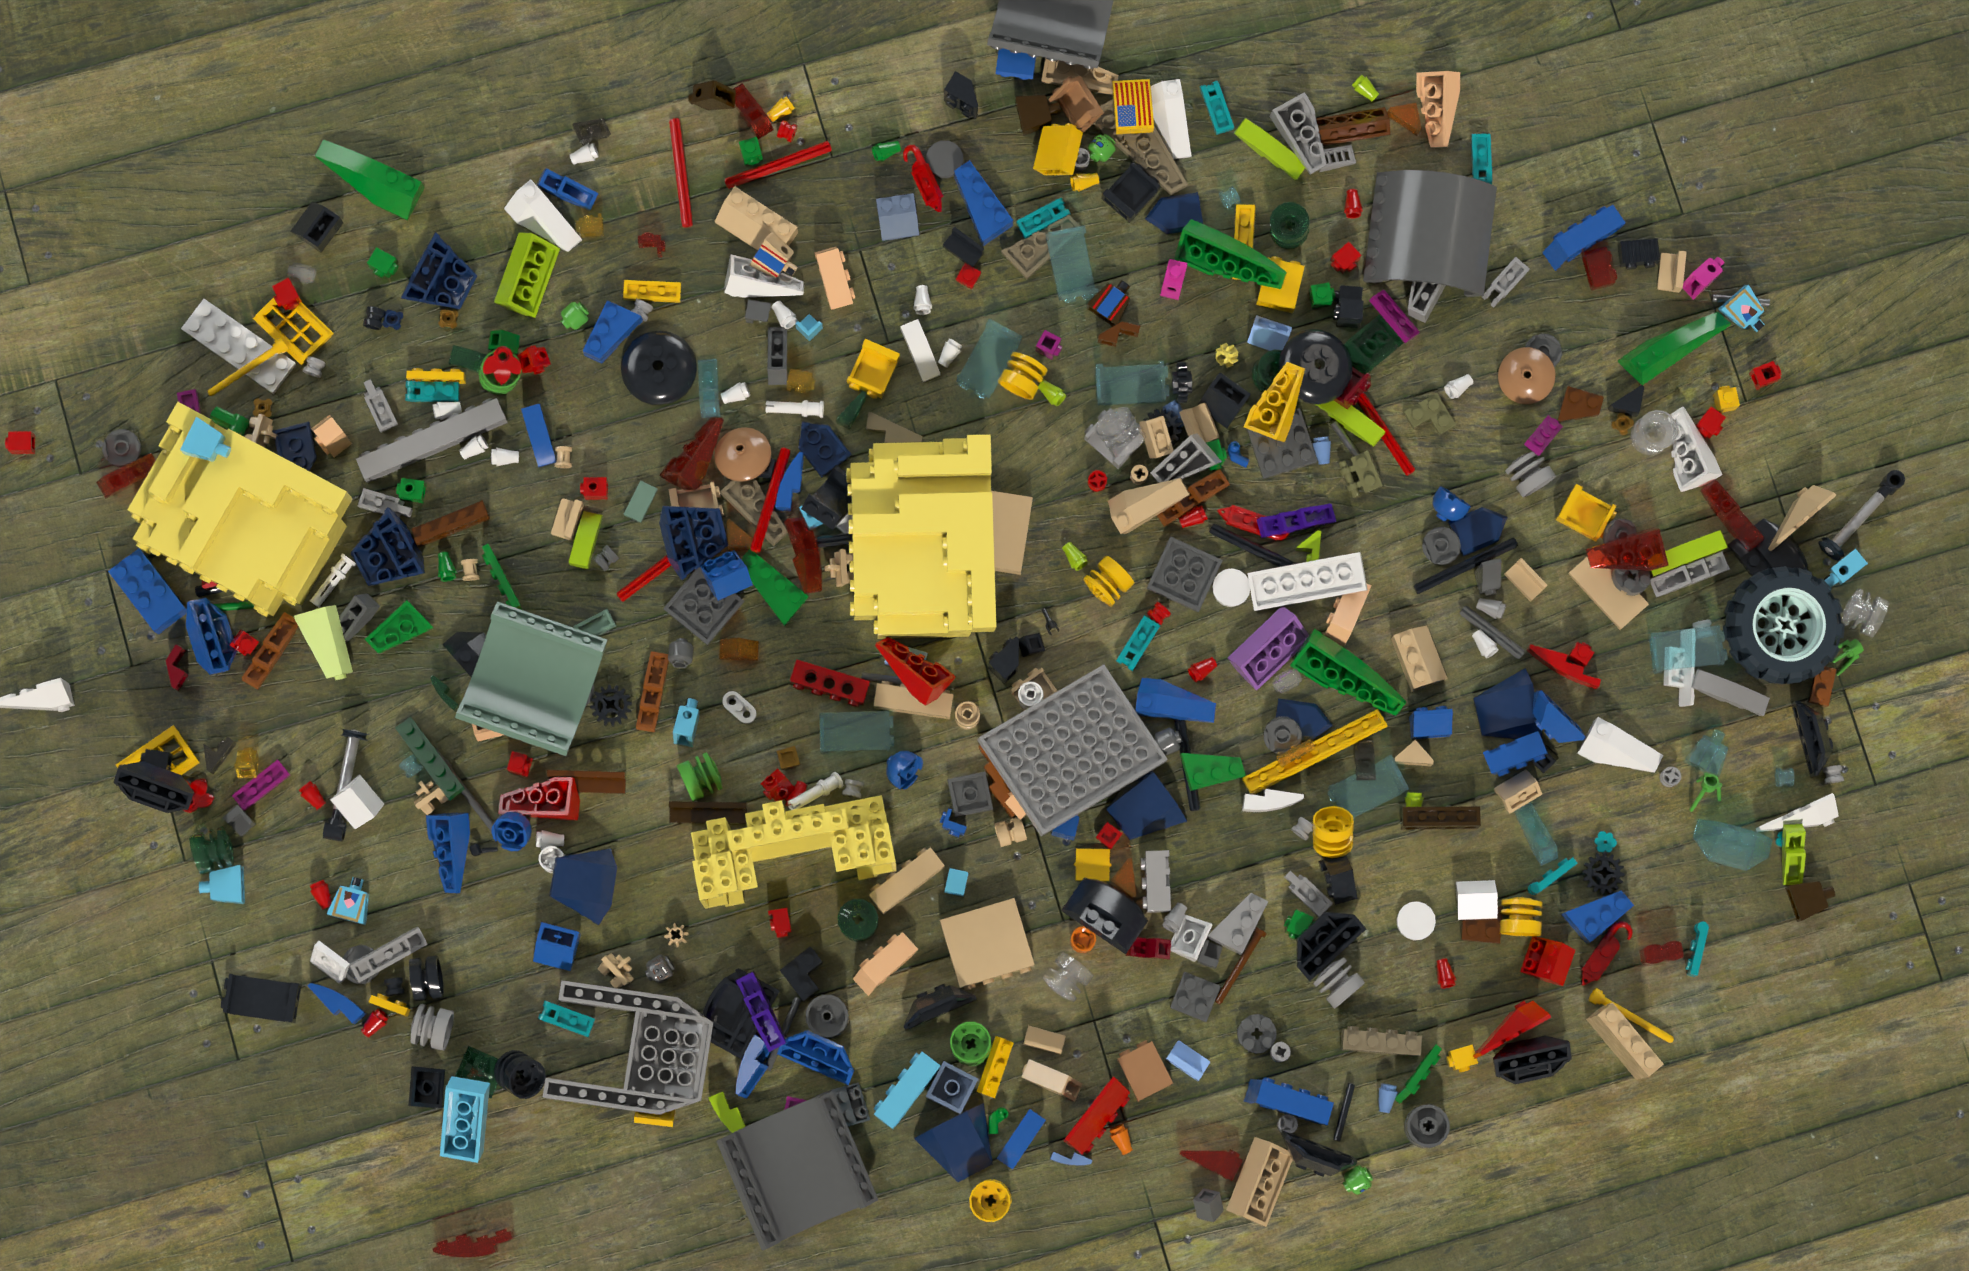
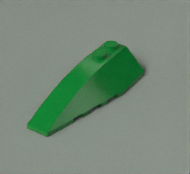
(372, 179)
(1225, 256)
(1668, 348)
(1338, 668)

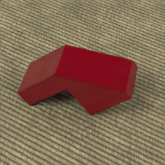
(176, 676)
(1150, 948)

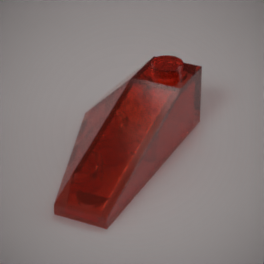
(692, 464)
(1631, 552)

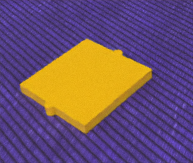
(1092, 864)

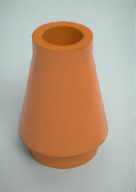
(1121, 1138)

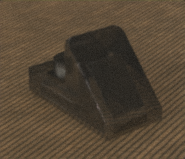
(591, 130)
(215, 759)

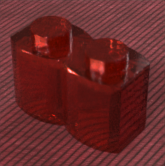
(1599, 268)
(1657, 953)

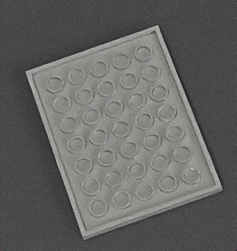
(1072, 750)

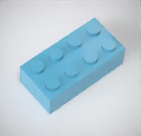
(907, 1090)
(464, 1119)

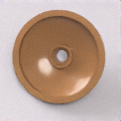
(1518, 387)
(742, 464)

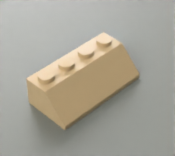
(752, 220)
(1260, 1181)

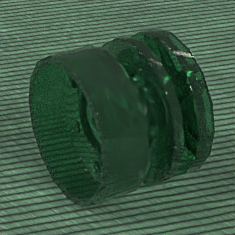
(1290, 215)
(1260, 372)
(209, 850)
(863, 930)

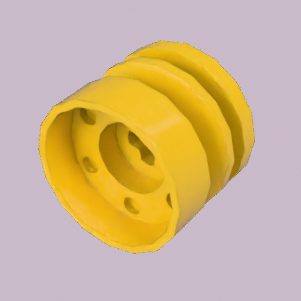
(1024, 373)
(1105, 584)
(1333, 832)
(1521, 917)
(981, 1207)

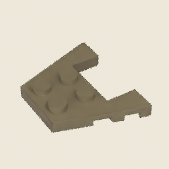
(893, 432)

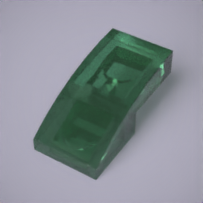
(466, 358)
(442, 690)

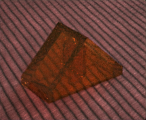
(1406, 116)
(737, 538)
(739, 649)
(1125, 879)

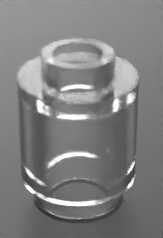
(301, 273)
(1286, 681)

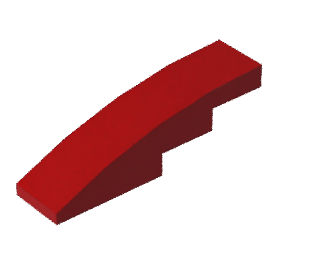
(1557, 662)

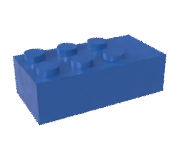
(148, 591)

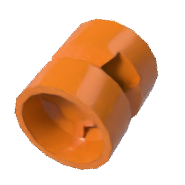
(1082, 940)

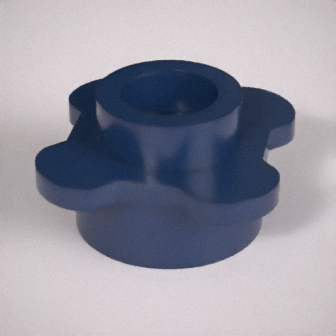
(389, 314)

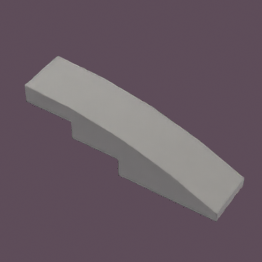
(1689, 574)
(1730, 692)

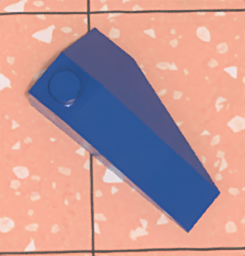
(1168, 701)
(451, 839)

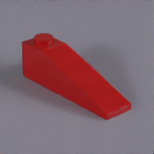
(920, 677)
(546, 800)
(1516, 1022)

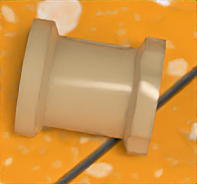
(560, 462)
(1143, 478)
(470, 569)

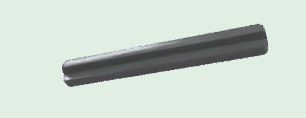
(1492, 632)

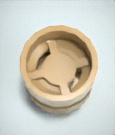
(967, 715)
(1010, 831)

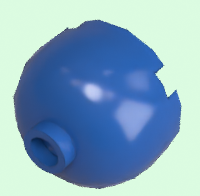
(1449, 505)
(902, 768)
(512, 831)

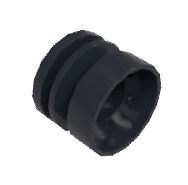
(519, 1074)

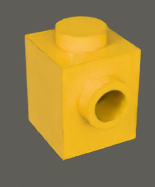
(1726, 399)
(1461, 1058)

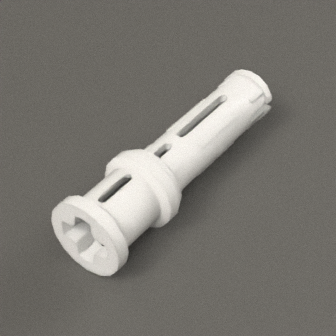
(805, 408)
(341, 574)
(823, 788)

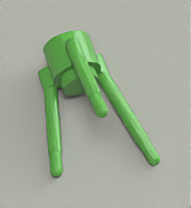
(1852, 649)
(1709, 784)

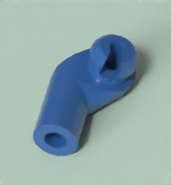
(1235, 454)

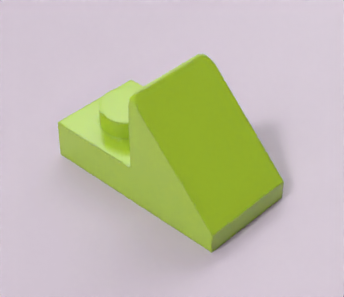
(1311, 545)

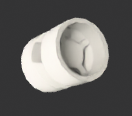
(1030, 694)
(547, 857)

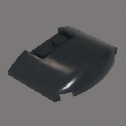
(1761, 558)
(1106, 913)
(730, 1015)

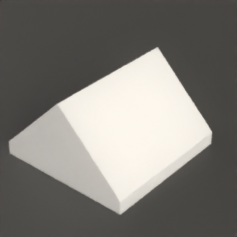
(357, 802)
(1476, 900)
(1190, 937)

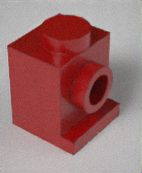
(1769, 368)
(244, 643)
(1581, 654)
(519, 764)
(780, 922)

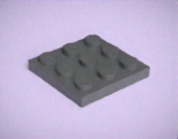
(1280, 457)
(1184, 574)
(700, 610)

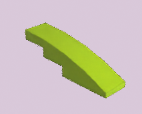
(1270, 148)
(1354, 422)
(1693, 551)

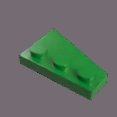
(1210, 769)

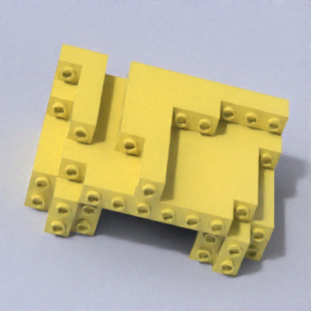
(239, 520)
(923, 538)
(726, 856)

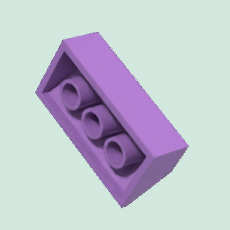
(1269, 647)

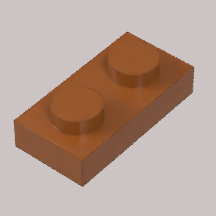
(1822, 687)

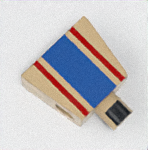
(774, 257)

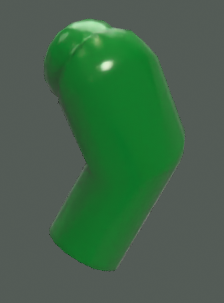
(995, 1118)

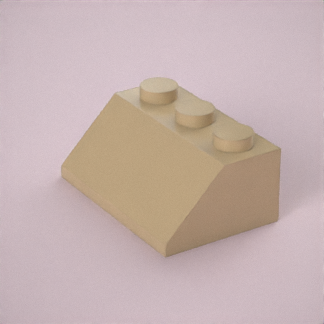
(1418, 658)

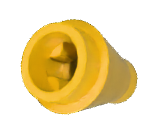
(780, 109)
(1083, 180)

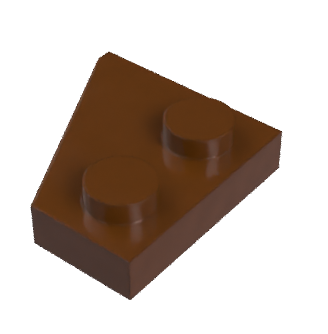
(1579, 404)
(1482, 929)

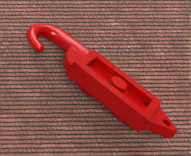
(924, 179)
(1245, 520)
(1603, 953)

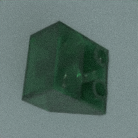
(479, 1067)

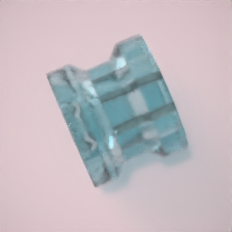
(1229, 197)
(410, 766)
(1784, 777)

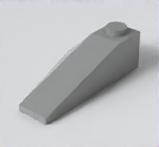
(1300, 130)

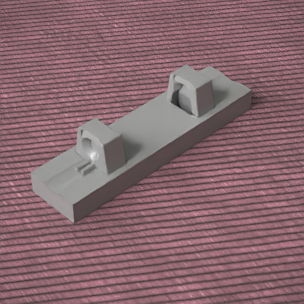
(388, 954)

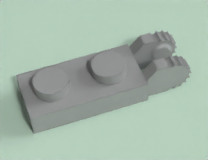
(1507, 280)

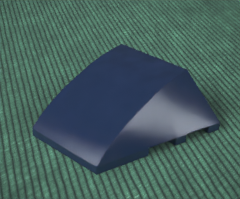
(439, 277)
(691, 536)
(388, 551)
(1507, 708)
(1144, 807)
(585, 882)
(960, 1143)

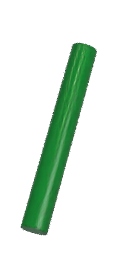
(234, 606)

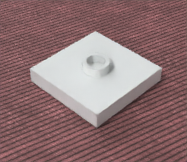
(329, 962)

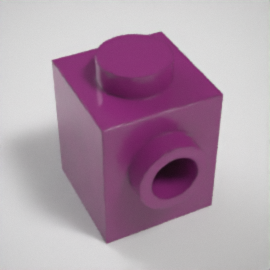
(1049, 345)

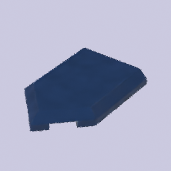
(1174, 212)
(296, 445)
(822, 447)
(1478, 529)
(1307, 715)

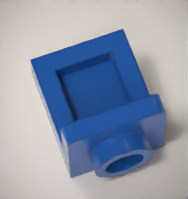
(954, 828)

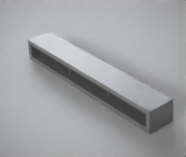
(431, 440)

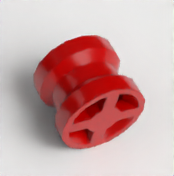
(787, 131)
(1097, 477)
(1158, 613)

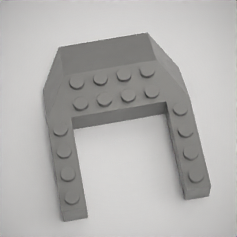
(664, 1056)

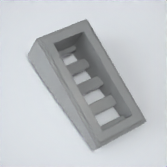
(1333, 151)

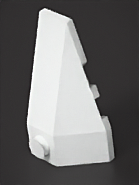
(1170, 117)
(535, 212)
(749, 282)
(1693, 458)
(48, 696)
(1615, 747)
(1814, 814)

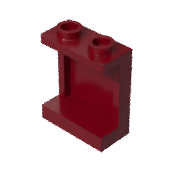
(1358, 384)

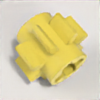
(1226, 355)

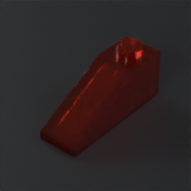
(752, 112)
(126, 476)
(1220, 1162)

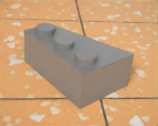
(1186, 460)

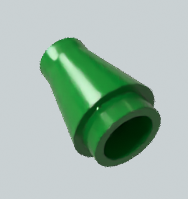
(885, 150)
(446, 569)

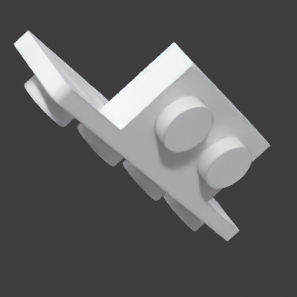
(1683, 680)

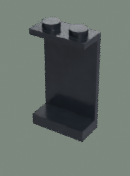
(831, 500)
(261, 998)

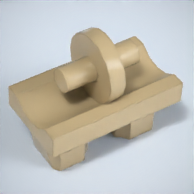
(262, 430)
(838, 567)
(424, 801)
(619, 968)

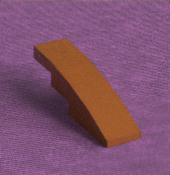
(1199, 493)
(271, 651)
(652, 692)
(999, 787)

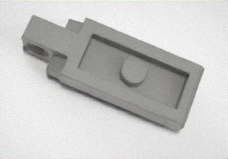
(379, 407)
(379, 502)
(1308, 893)

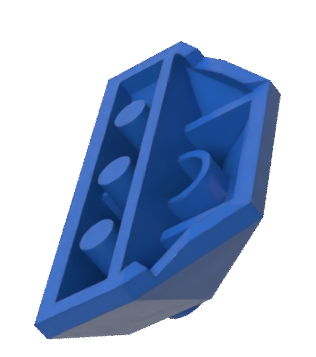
(209, 636)
(1555, 720)
(818, 1055)

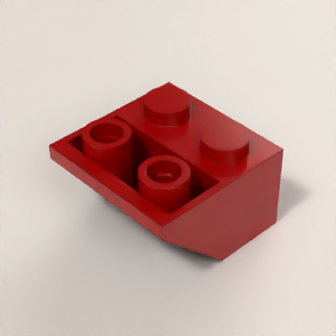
(1548, 960)

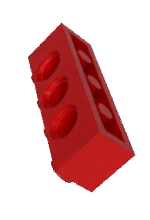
(803, 669)

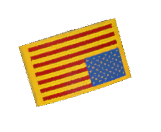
(1133, 106)

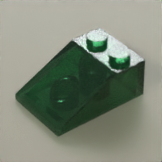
(1372, 345)

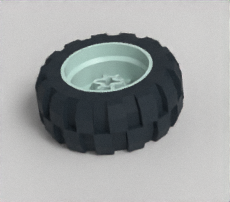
(1820, 631)

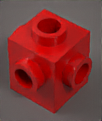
(534, 359)
(777, 786)

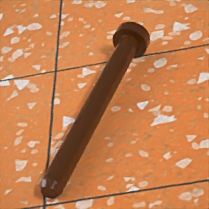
(1240, 964)

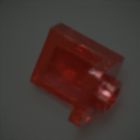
(649, 240)

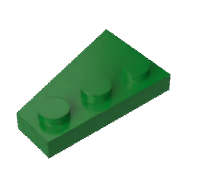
(398, 628)
(1422, 1072)

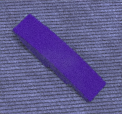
(1296, 520)
(761, 1011)

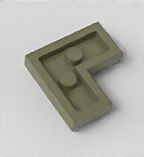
(1432, 410)

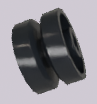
(426, 978)

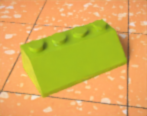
(527, 274)

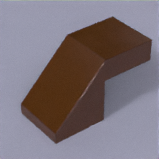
(1111, 335)

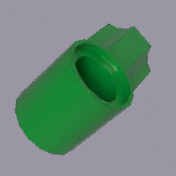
(229, 421)

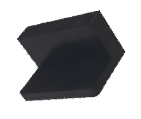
(963, 247)

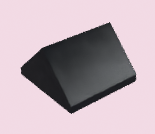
(426, 1087)

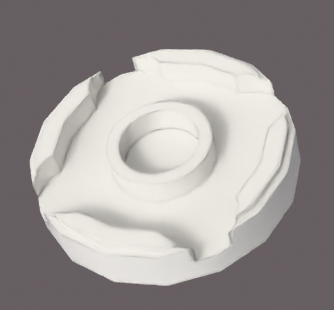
(1231, 587)
(1416, 921)

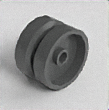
(827, 1028)
(1438, 1126)

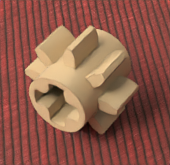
(676, 940)

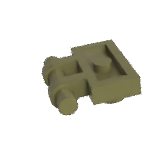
(1366, 471)

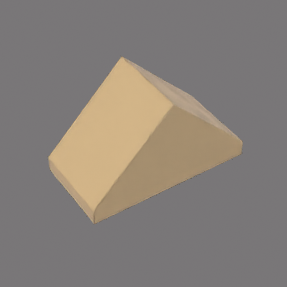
(1414, 755)

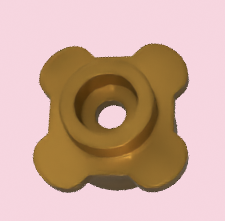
(444, 314)
(267, 407)
(1627, 423)

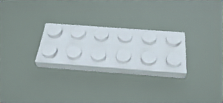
(237, 345)
(1307, 581)

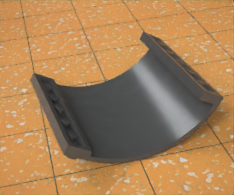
(1053, 29)
(1430, 229)
(796, 1169)

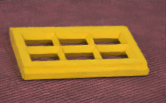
(308, 316)
(159, 741)

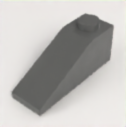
(777, 356)
(1489, 577)
(357, 615)

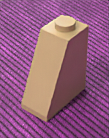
(1051, 1080)

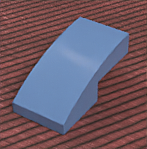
(1076, 1160)

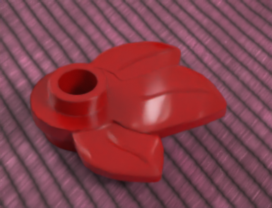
(502, 368)
(200, 798)

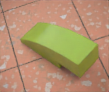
(585, 540)
(1793, 853)
(730, 1117)

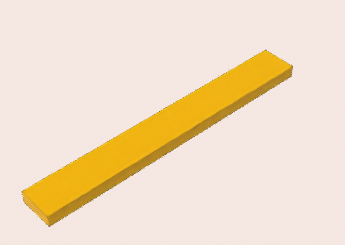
(1324, 747)

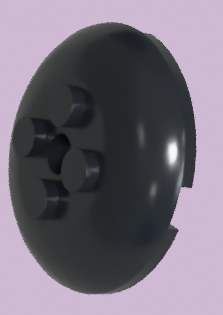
(1319, 346)
(662, 385)

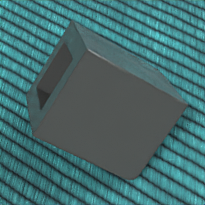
(757, 311)
(239, 820)
(1209, 954)
(1208, 1205)

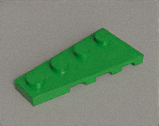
(497, 573)
(776, 589)

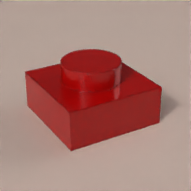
(968, 276)
(1109, 835)

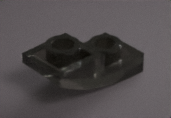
(1364, 760)

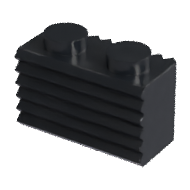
(1639, 253)

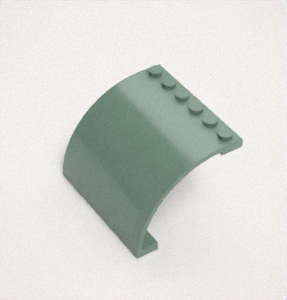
(532, 679)

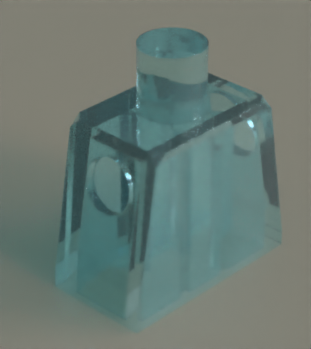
(1708, 754)

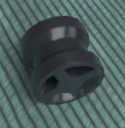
(394, 986)

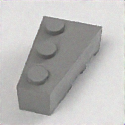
(1423, 299)
(1156, 881)
(1239, 924)

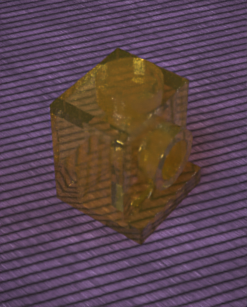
(590, 226)
(800, 381)
(247, 758)

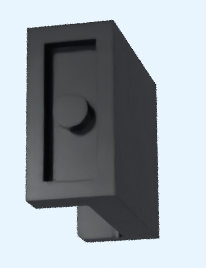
(1131, 192)

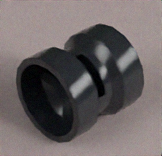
(374, 318)

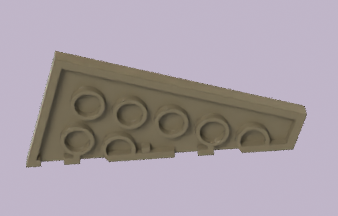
(1145, 150)

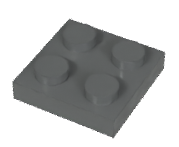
(970, 794)
(1195, 997)

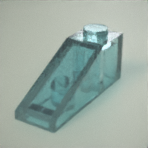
(708, 388)
(1536, 834)

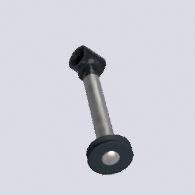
(1832, 547)
(335, 826)

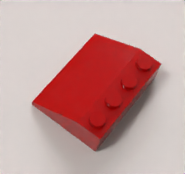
(1097, 1115)

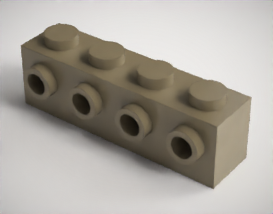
(1382, 1043)

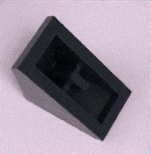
(1630, 403)

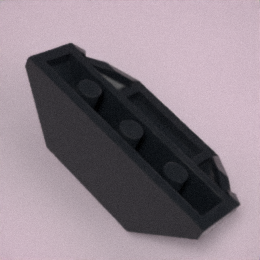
(466, 649)
(1813, 737)
(154, 787)
(1325, 941)
(936, 1004)
(1531, 1059)
(1316, 1156)

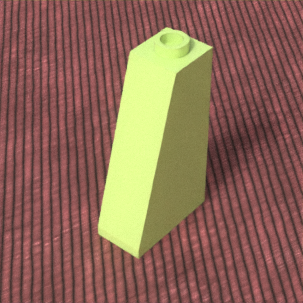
(326, 640)

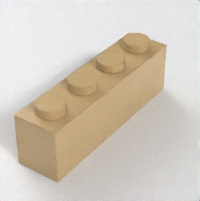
(900, 700)
(907, 880)

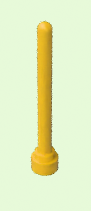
(278, 347)
(1598, 997)

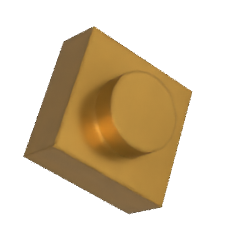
(788, 758)

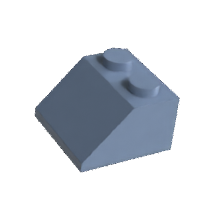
(897, 217)
(951, 1087)

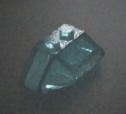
(1731, 844)

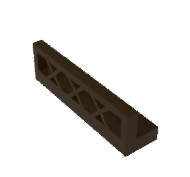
(704, 811)
(1440, 818)

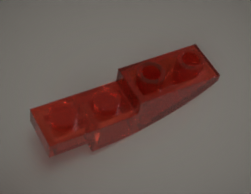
(1730, 515)
(807, 556)
(465, 1246)

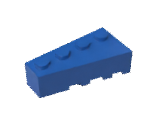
(983, 206)
(1583, 236)
(1289, 1101)

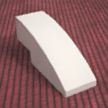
(920, 350)
(1270, 801)

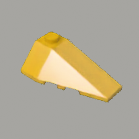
(1276, 407)

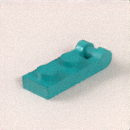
(1217, 108)
(1481, 157)
(1042, 218)
(432, 391)
(1138, 642)
(1550, 876)
(1697, 948)
(567, 1019)

